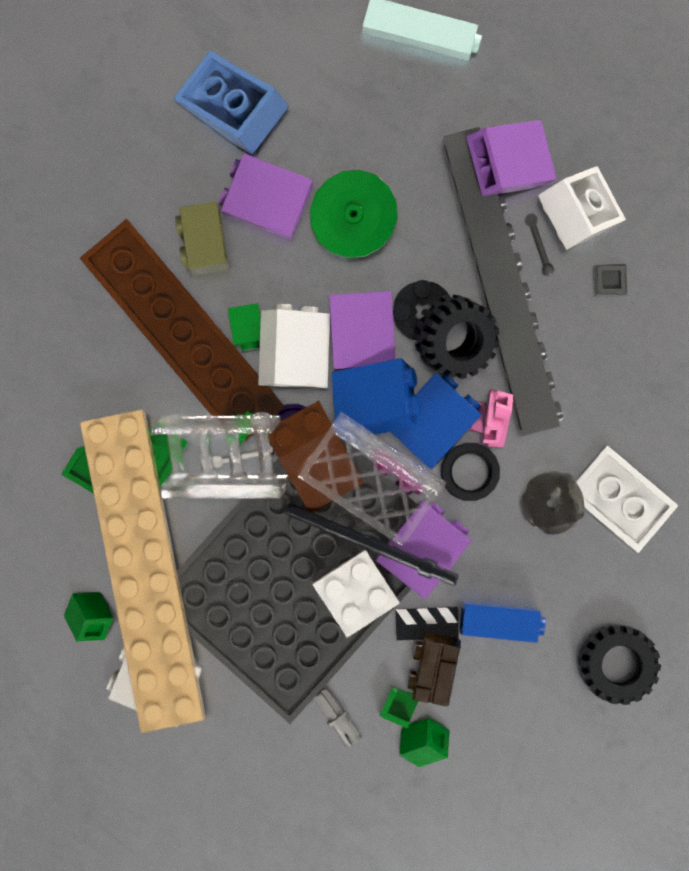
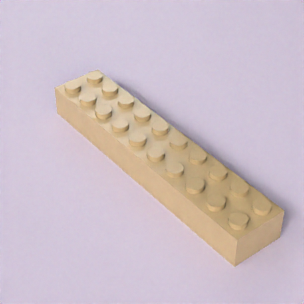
(143, 571)

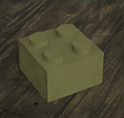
(203, 238)

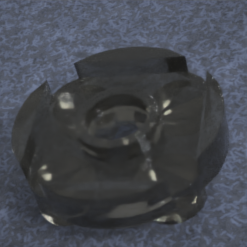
(570, 502)

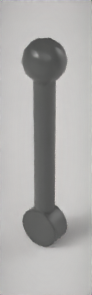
(531, 220)

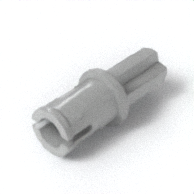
(337, 717)

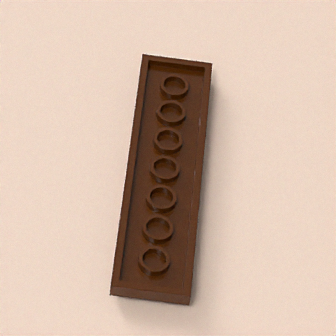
(177, 325)

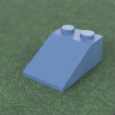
(232, 101)

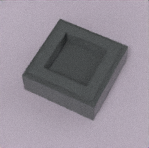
(610, 280)

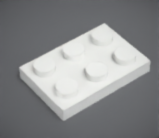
(624, 499)

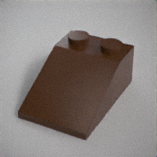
(294, 444)

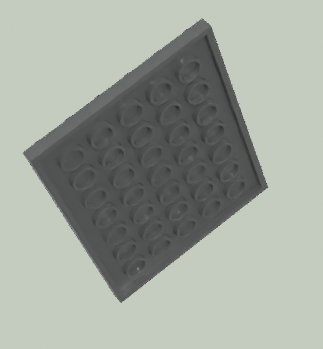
(255, 596)

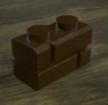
(435, 669)

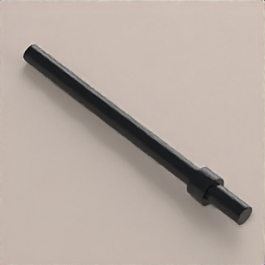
(426, 567)

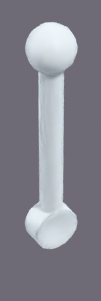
(219, 461)

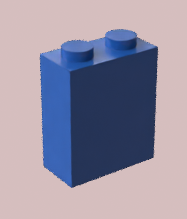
(377, 395)
(441, 420)
(501, 622)

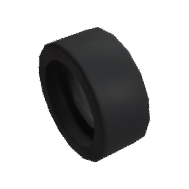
(493, 472)

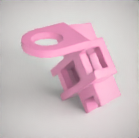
(494, 418)

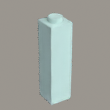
(421, 29)

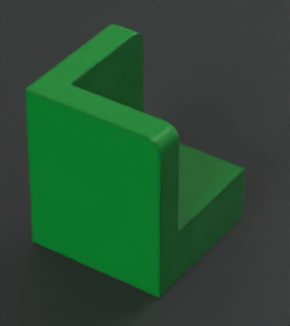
(88, 616)
(398, 707)
(424, 743)

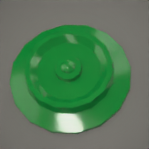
(353, 213)

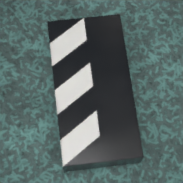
(414, 622)

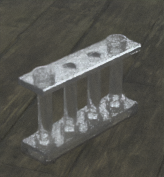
(210, 484)

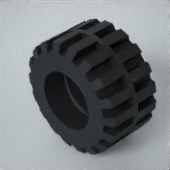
(472, 352)
(645, 672)

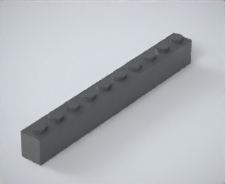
(504, 292)

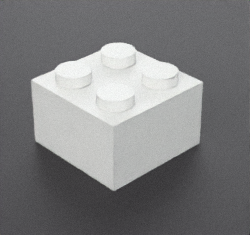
(355, 593)

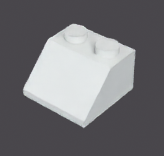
(581, 207)

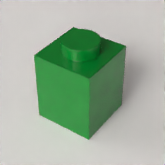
(245, 326)

